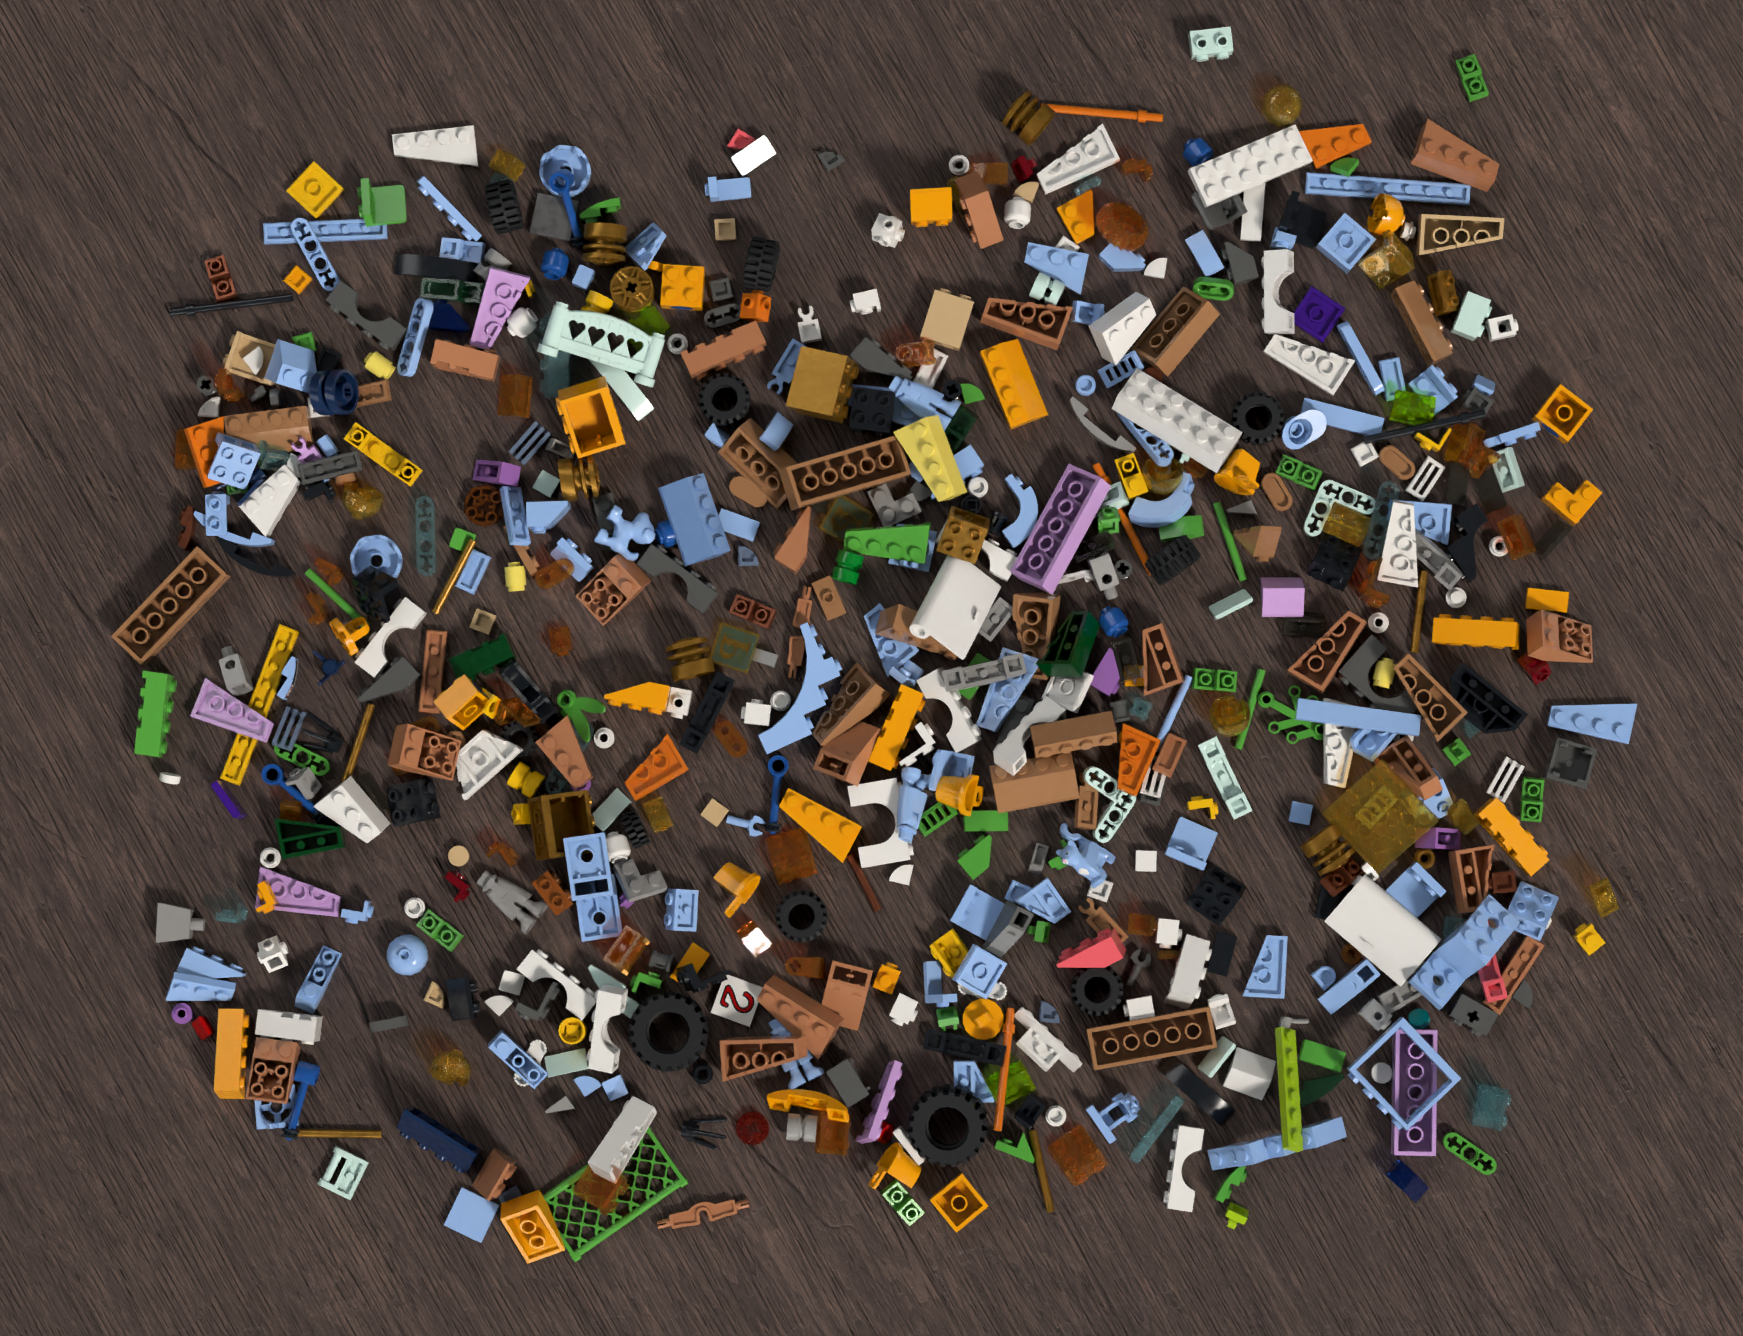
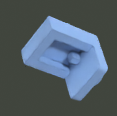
(1282, 240)
(1086, 312)
(353, 916)

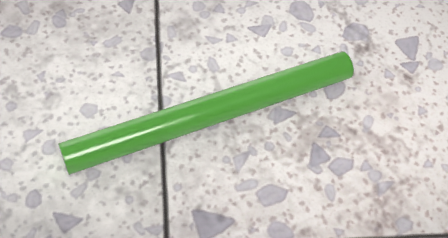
(1230, 541)
(333, 594)
(1251, 702)

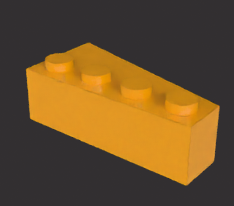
(826, 826)

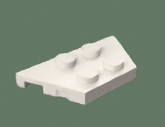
(483, 760)

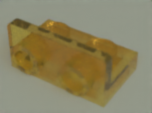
(1346, 524)

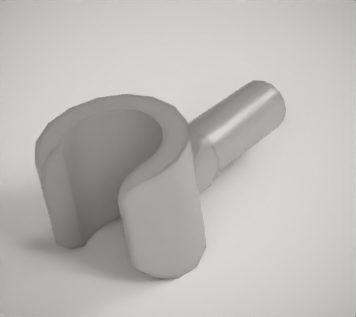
(1286, 1021)

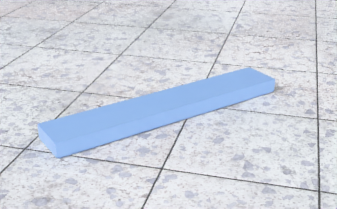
(325, 231)
(1358, 717)

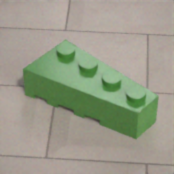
(154, 714)

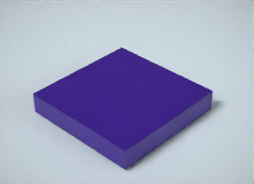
(1317, 314)
(228, 799)

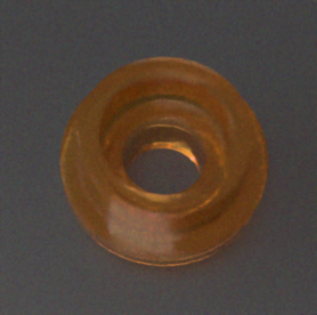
(1346, 958)

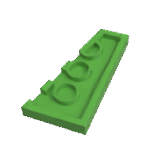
(897, 542)

